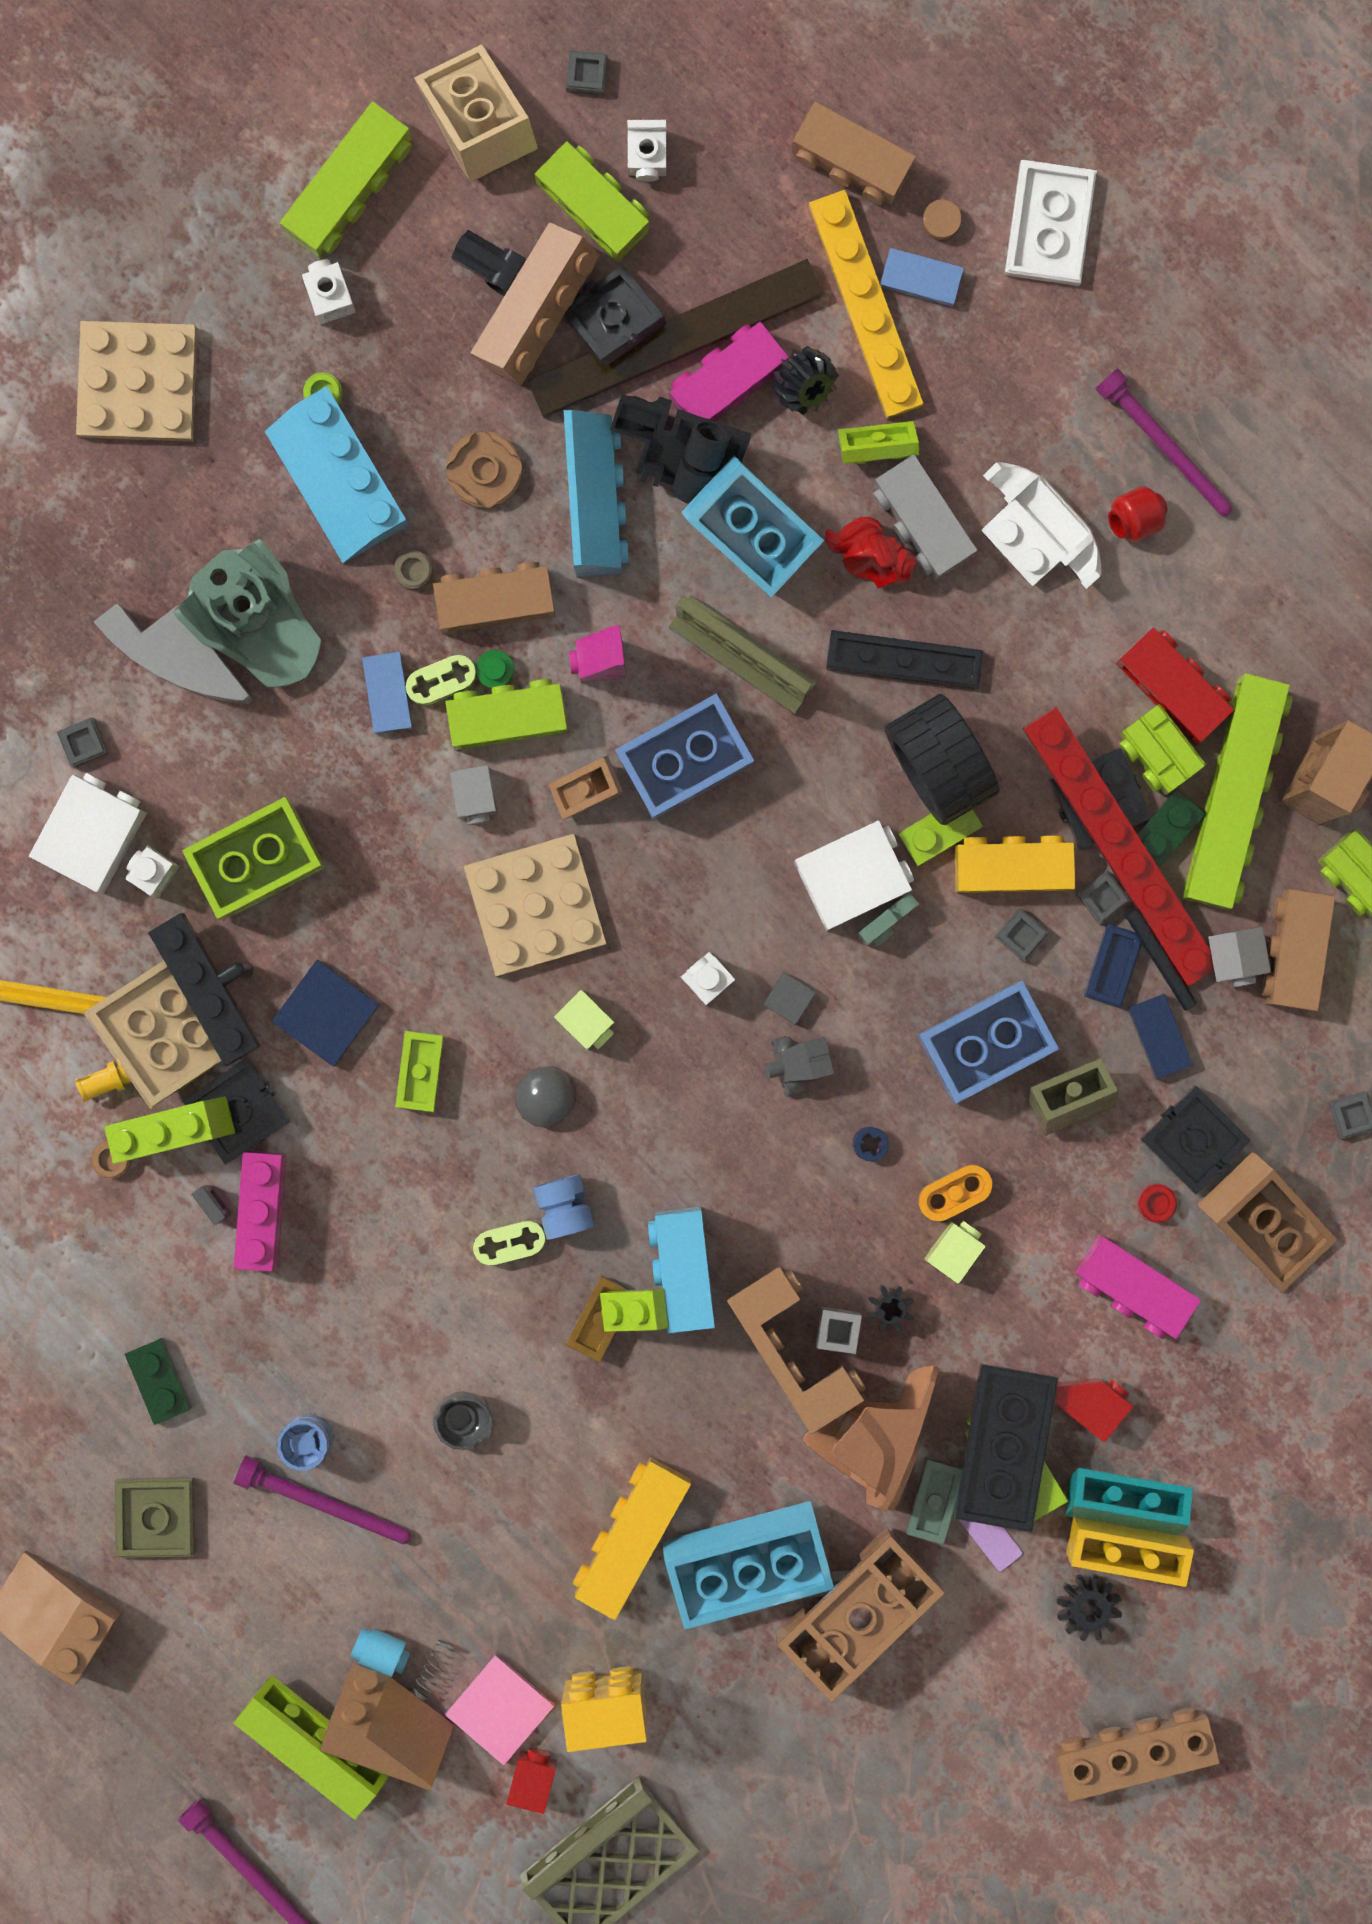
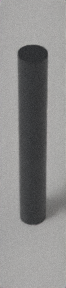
(1160, 958)

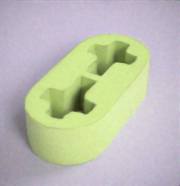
(437, 671)
(507, 1233)

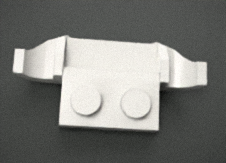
(1040, 527)

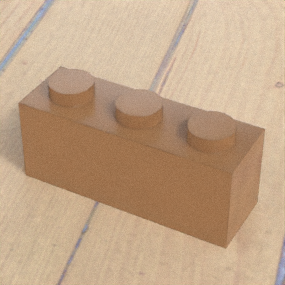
(852, 155)
(493, 598)
(1298, 950)

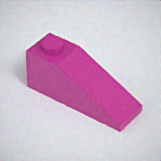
(599, 656)

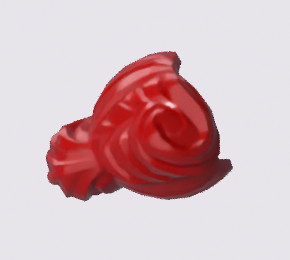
(871, 553)

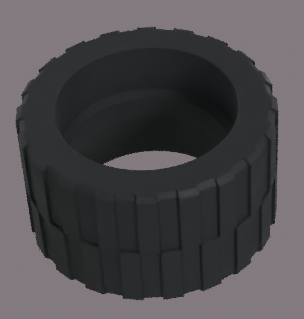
(942, 759)

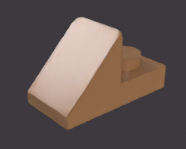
(585, 788)

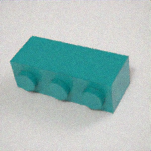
(1128, 1501)

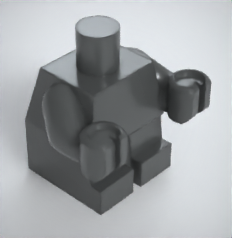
(798, 1063)

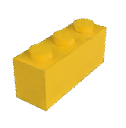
(1014, 865)
(1130, 1552)

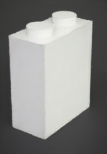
(88, 832)
(854, 874)

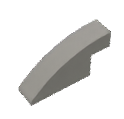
(173, 655)

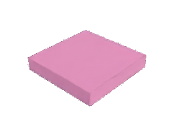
(500, 1709)

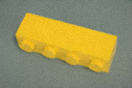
(632, 1538)

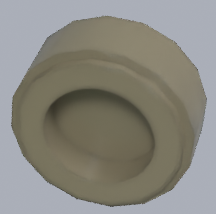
(413, 570)

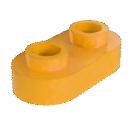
(955, 1194)

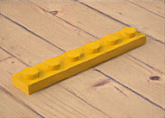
(865, 304)

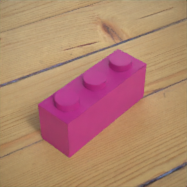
(729, 374)
(260, 1211)
(1136, 1288)

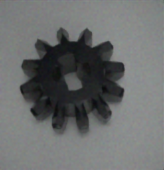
(805, 380)
(1097, 1619)

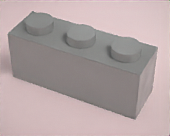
(923, 518)

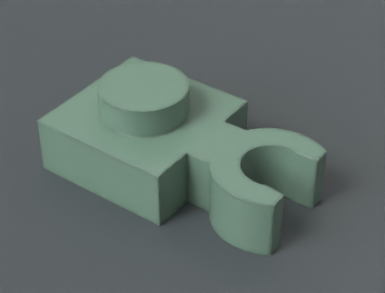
(880, 928)

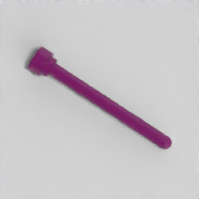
(1116, 389)
(253, 1475)
(199, 1819)

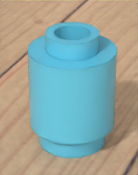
(380, 1652)

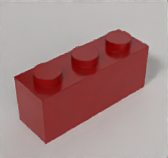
(1175, 685)

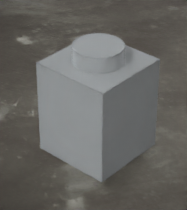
(474, 794)
(1239, 956)
(838, 1330)

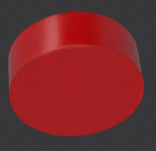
(1157, 1203)

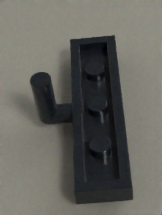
(206, 988)

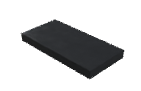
(1006, 1447)

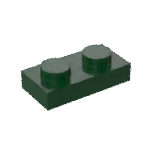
(1169, 826)
(158, 1381)

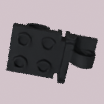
(678, 449)

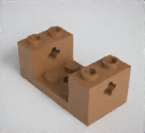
(823, 1399)
(887, 1584)

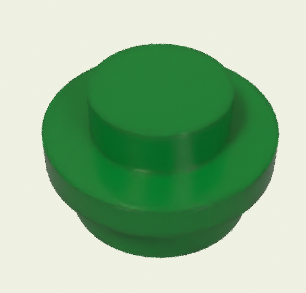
(494, 668)

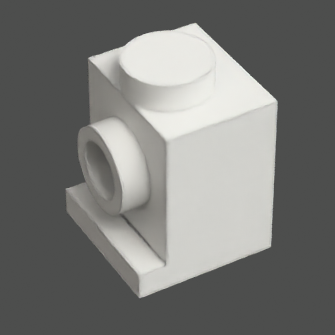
(646, 133)
(330, 304)
(151, 871)
(707, 978)

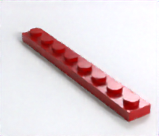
(1119, 844)

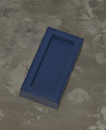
(1113, 966)
(1159, 1036)

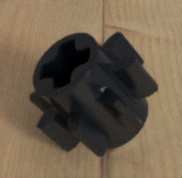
(887, 1298)

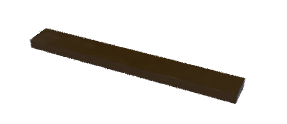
(679, 337)

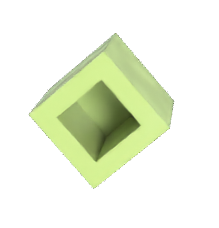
(586, 1021)
(956, 1250)

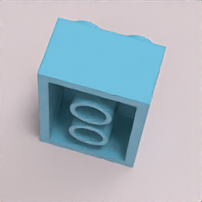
(752, 526)
(682, 1268)

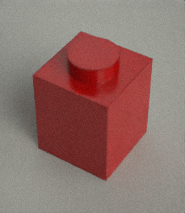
(532, 1780)

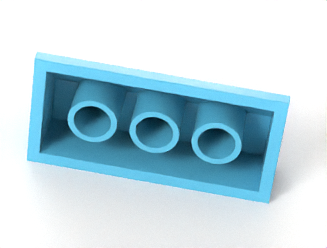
(335, 475)
(594, 494)
(747, 1565)

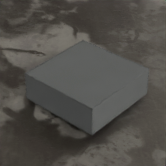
(586, 72)
(82, 742)
(1103, 897)
(1021, 935)
(789, 998)
(1352, 1114)
(211, 1204)

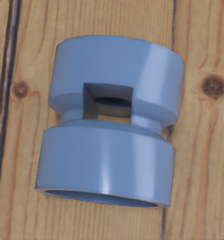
(563, 1207)
(305, 1442)

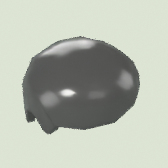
(545, 1096)
(463, 1420)

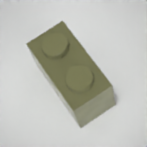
(1073, 1096)

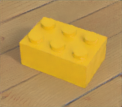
(604, 1709)

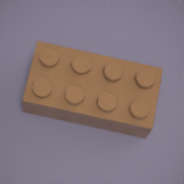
(1332, 774)

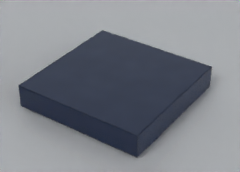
(325, 1013)

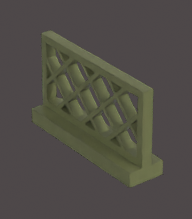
(741, 654)
(594, 1834)

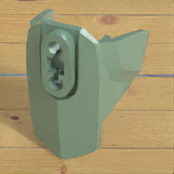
(267, 638)

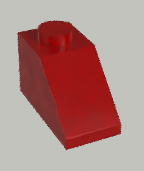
(1094, 1404)

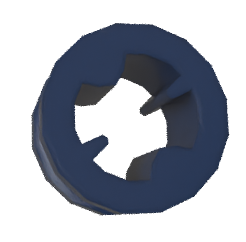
(867, 1155)

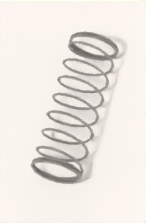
(425, 1697)

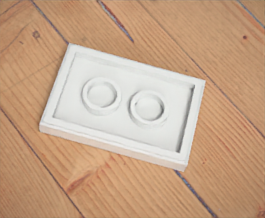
(1050, 222)

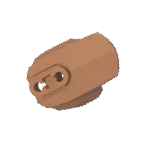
(879, 1440)

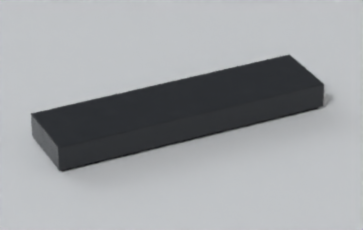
(904, 659)

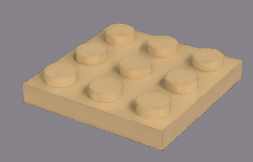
(136, 381)
(534, 905)
(154, 1035)

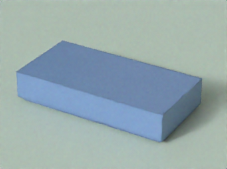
(921, 277)
(387, 693)

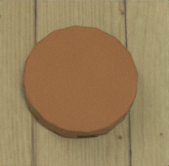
(484, 470)

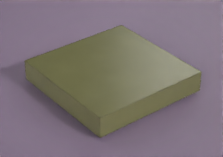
(154, 1517)

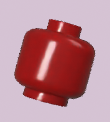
(1137, 514)

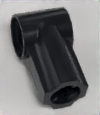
(488, 261)

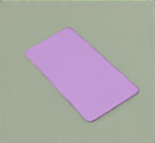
(994, 1543)

